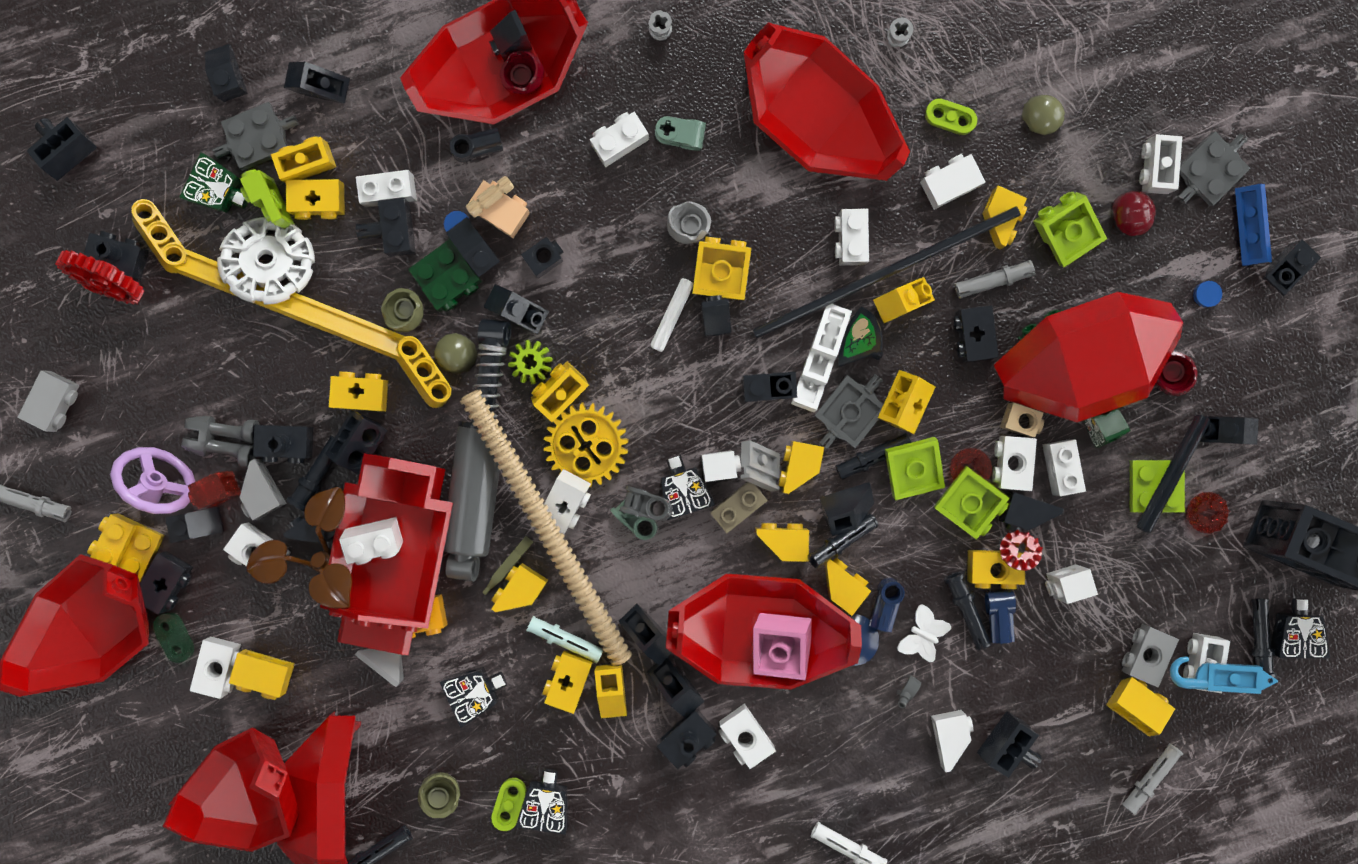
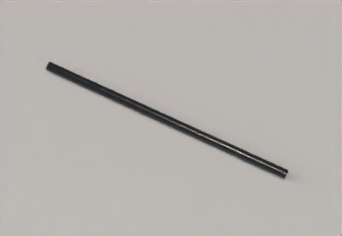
(887, 272)

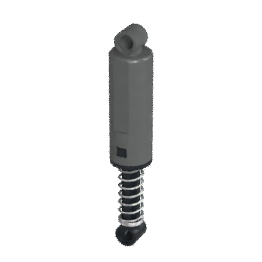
(473, 469)

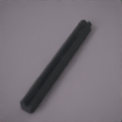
(1173, 473)

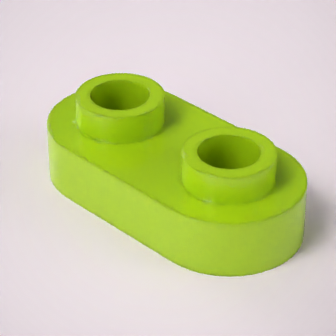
(950, 114)
(508, 803)

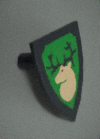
(861, 338)

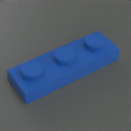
(1253, 225)

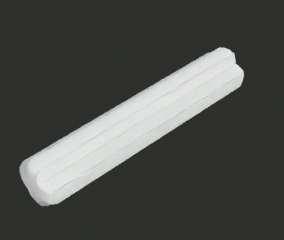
(672, 315)

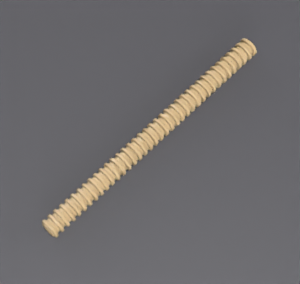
(546, 528)

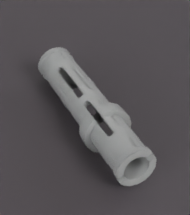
(1001, 277)
(40, 506)
(1152, 779)

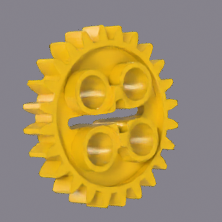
(605, 431)

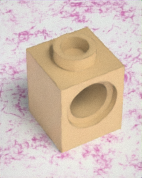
(1011, 420)

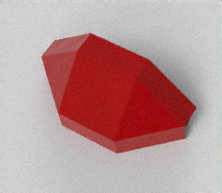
(461, 73)
(821, 105)
(1092, 356)
(718, 622)
(76, 630)
(318, 782)
(236, 796)

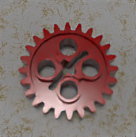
(99, 277)

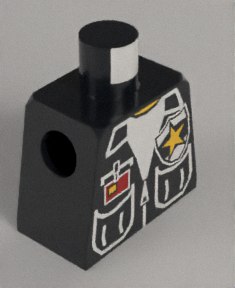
(684, 489)
(1300, 633)
(472, 693)
(545, 805)

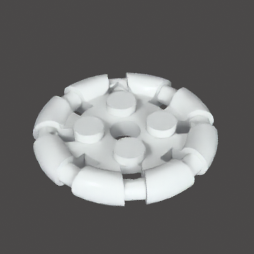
(268, 274)

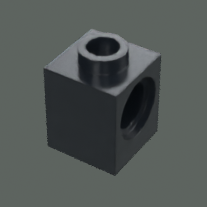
(531, 257)

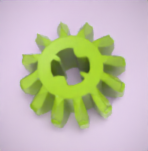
(538, 357)

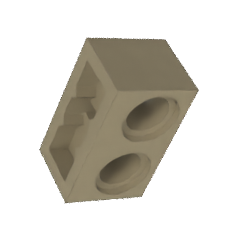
(738, 506)

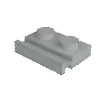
(760, 465)

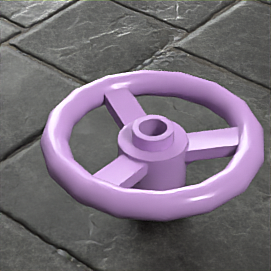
(152, 484)

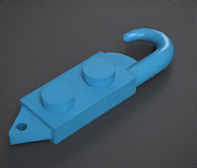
(1223, 677)

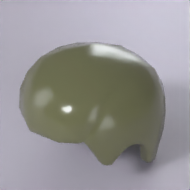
(1043, 114)
(455, 353)

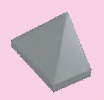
(384, 663)

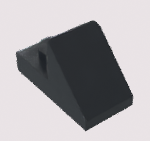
(194, 524)

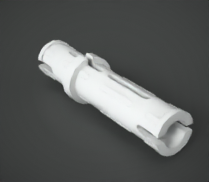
(836, 841)

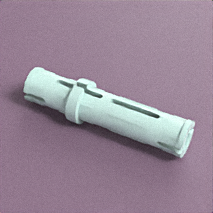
(593, 652)

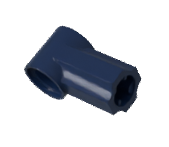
(886, 607)
(1000, 608)

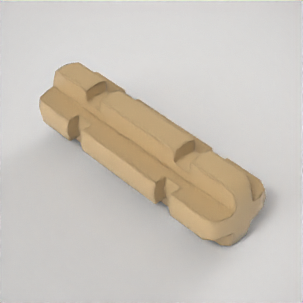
(489, 196)

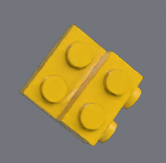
(722, 268)
(126, 544)

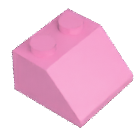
(781, 646)

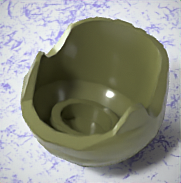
(402, 310)
(439, 795)

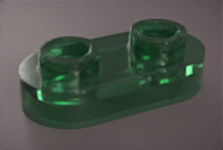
(174, 636)

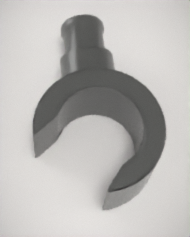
(908, 691)

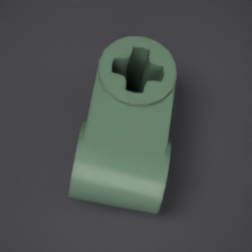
(686, 134)
(633, 522)

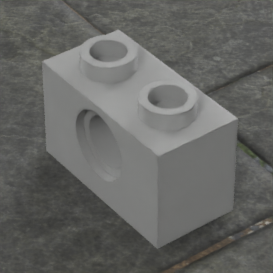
(1162, 649)

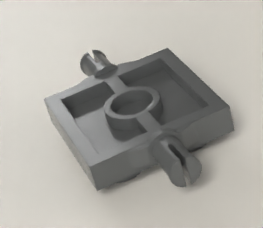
(254, 135)
(1212, 168)
(850, 411)

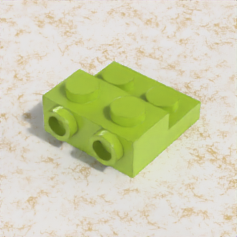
(264, 193)
(1070, 228)
(972, 503)

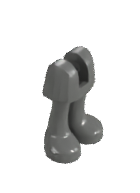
(209, 428)

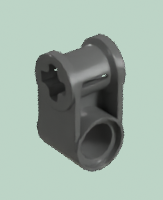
(642, 502)

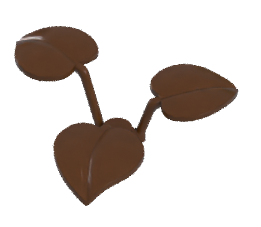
(334, 582)

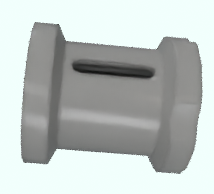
(663, 18)
(897, 25)

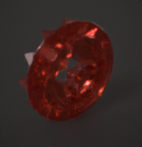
(966, 456)
(1199, 504)

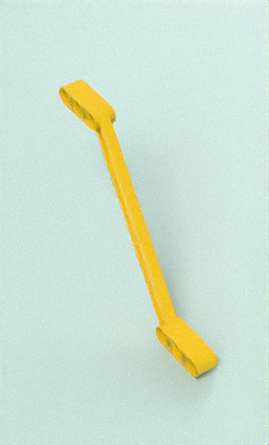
(298, 307)

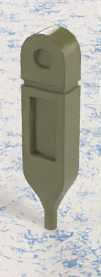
(509, 563)

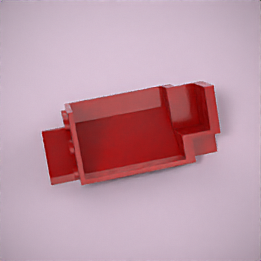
(395, 593)

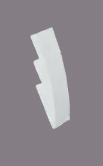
(821, 357)

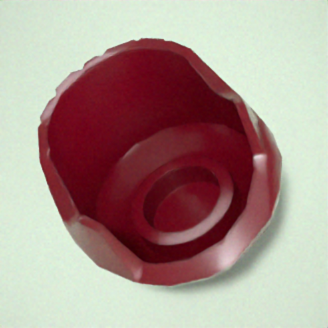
(522, 72)
(1133, 213)
(1178, 375)

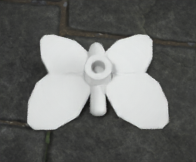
(926, 634)

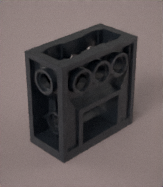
(1306, 541)

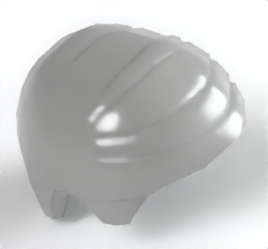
(688, 222)

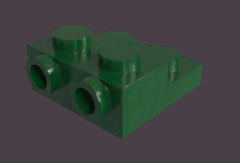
(445, 276)

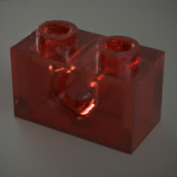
(214, 490)

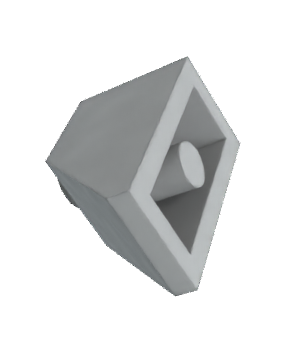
(259, 491)

